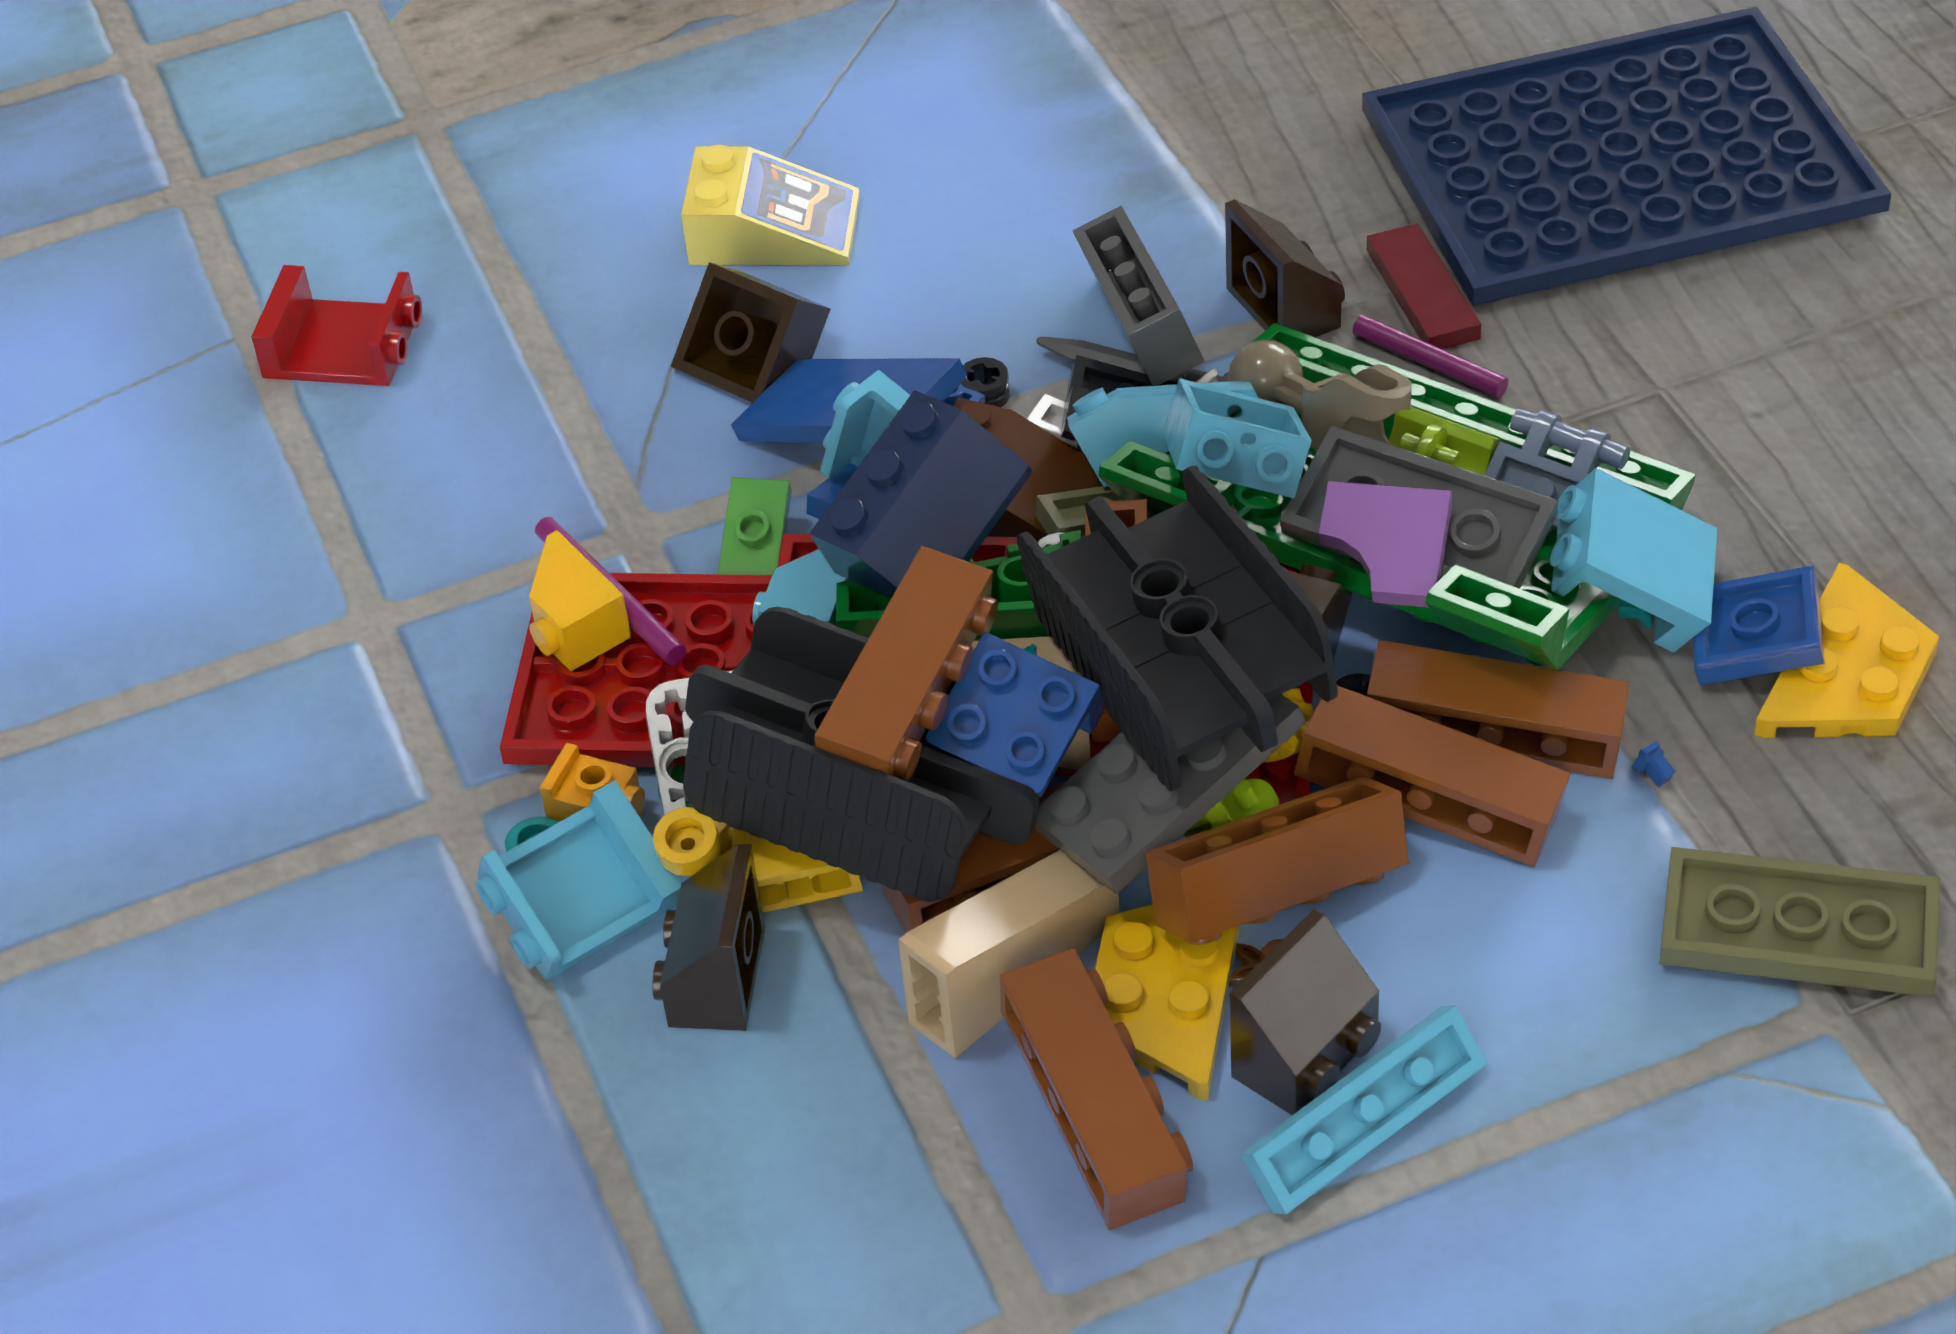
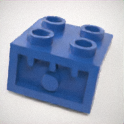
(1015, 713)

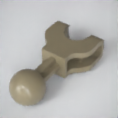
(1340, 401)

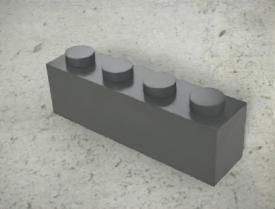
(1138, 297)

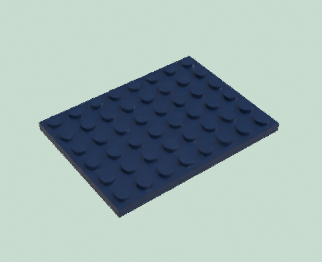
(1621, 154)

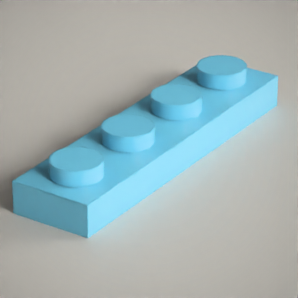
(1363, 1109)

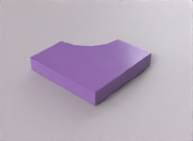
(1392, 533)

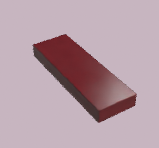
(1423, 287)

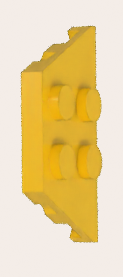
(1870, 670)
(1167, 994)

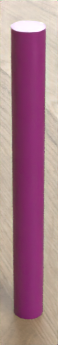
(639, 618)

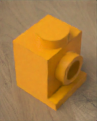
(575, 778)

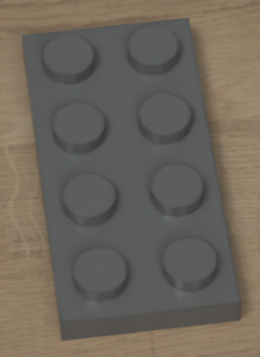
(1491, 523)
(1121, 810)

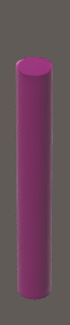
(1430, 356)

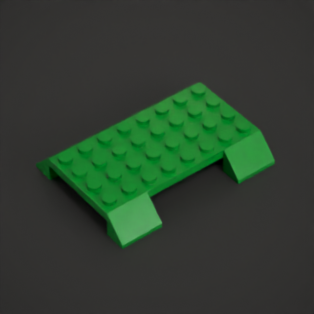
(1522, 621)

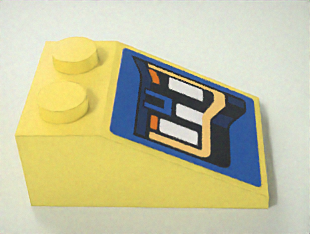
(765, 211)

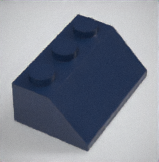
(923, 483)

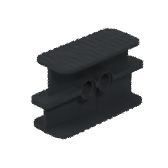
(1180, 624)
(760, 770)

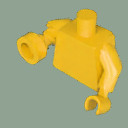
(785, 878)

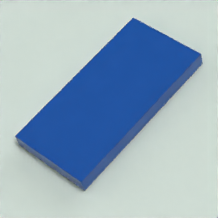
(803, 396)

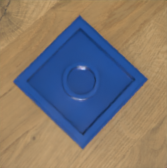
(1761, 627)

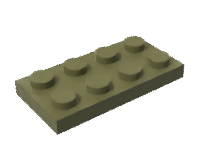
(1801, 921)

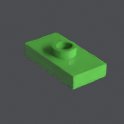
(754, 526)

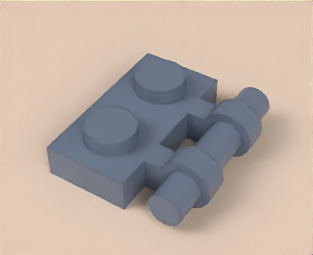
(1533, 472)

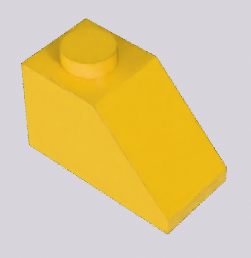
(574, 606)

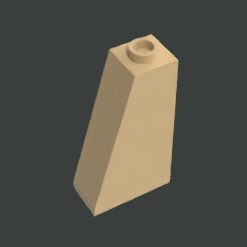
(958, 956)

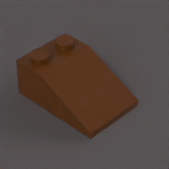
(1054, 465)

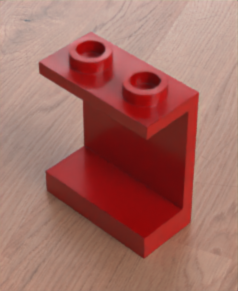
(333, 338)

